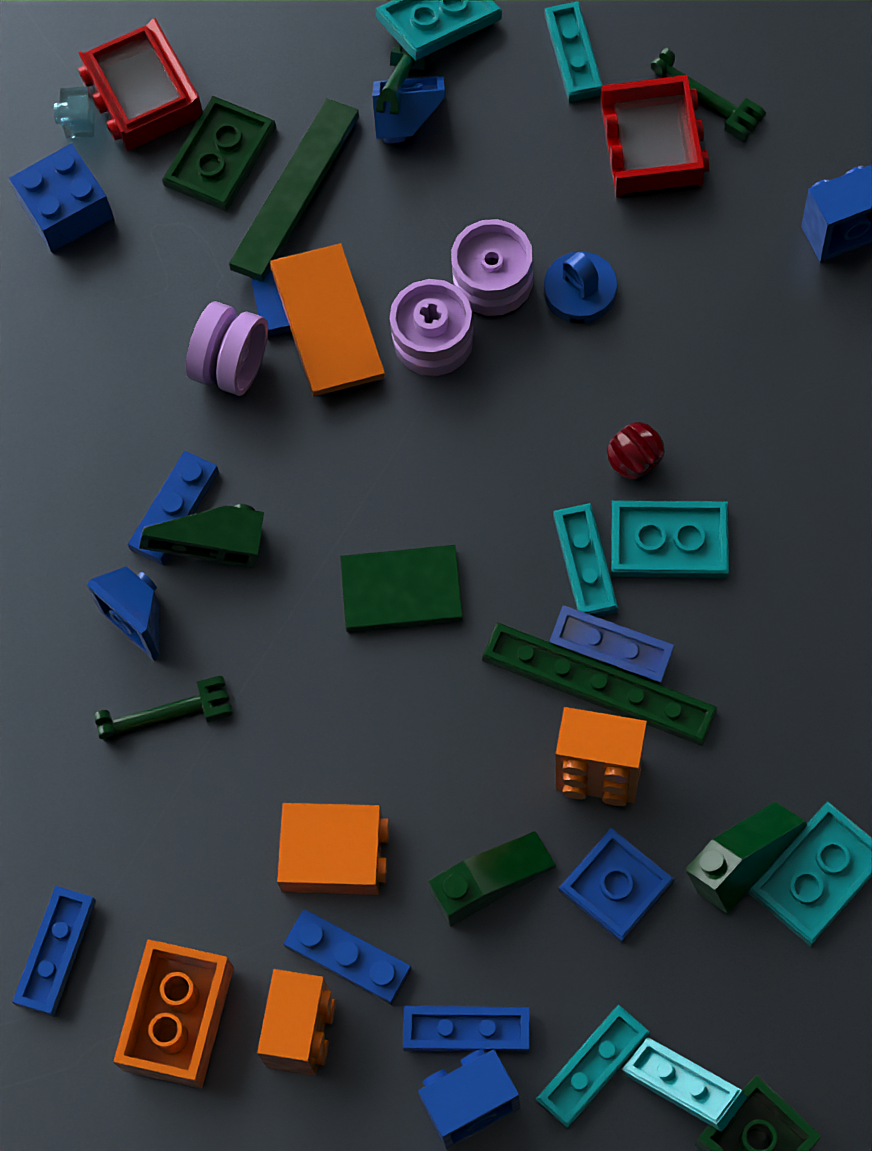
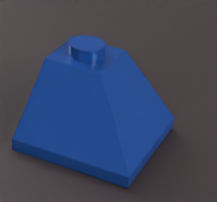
(418, 101)
(131, 606)

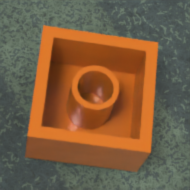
(296, 1022)

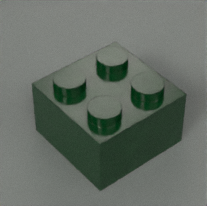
(761, 1125)

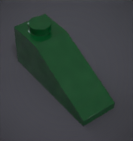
(214, 535)
(742, 855)
(489, 876)

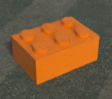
(599, 756)
(174, 1014)

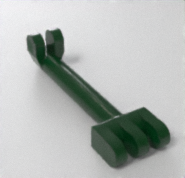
(403, 64)
(739, 118)
(204, 701)

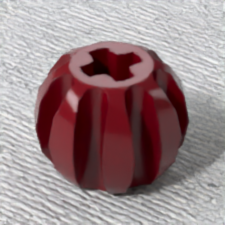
(635, 450)

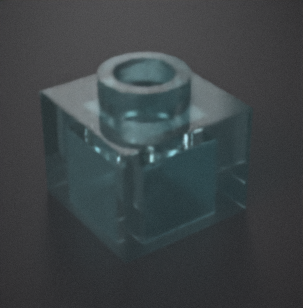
(75, 112)

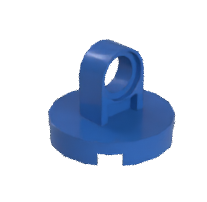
(580, 286)

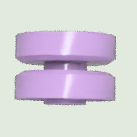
(493, 266)
(432, 327)
(226, 348)

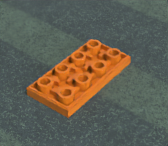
(327, 319)

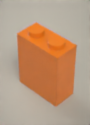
(332, 848)

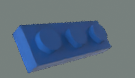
(177, 498)
(612, 643)
(54, 951)
(347, 956)
(466, 1028)

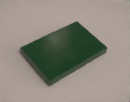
(219, 153)
(401, 588)

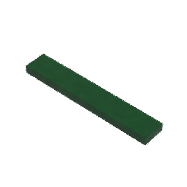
(294, 190)
(599, 684)

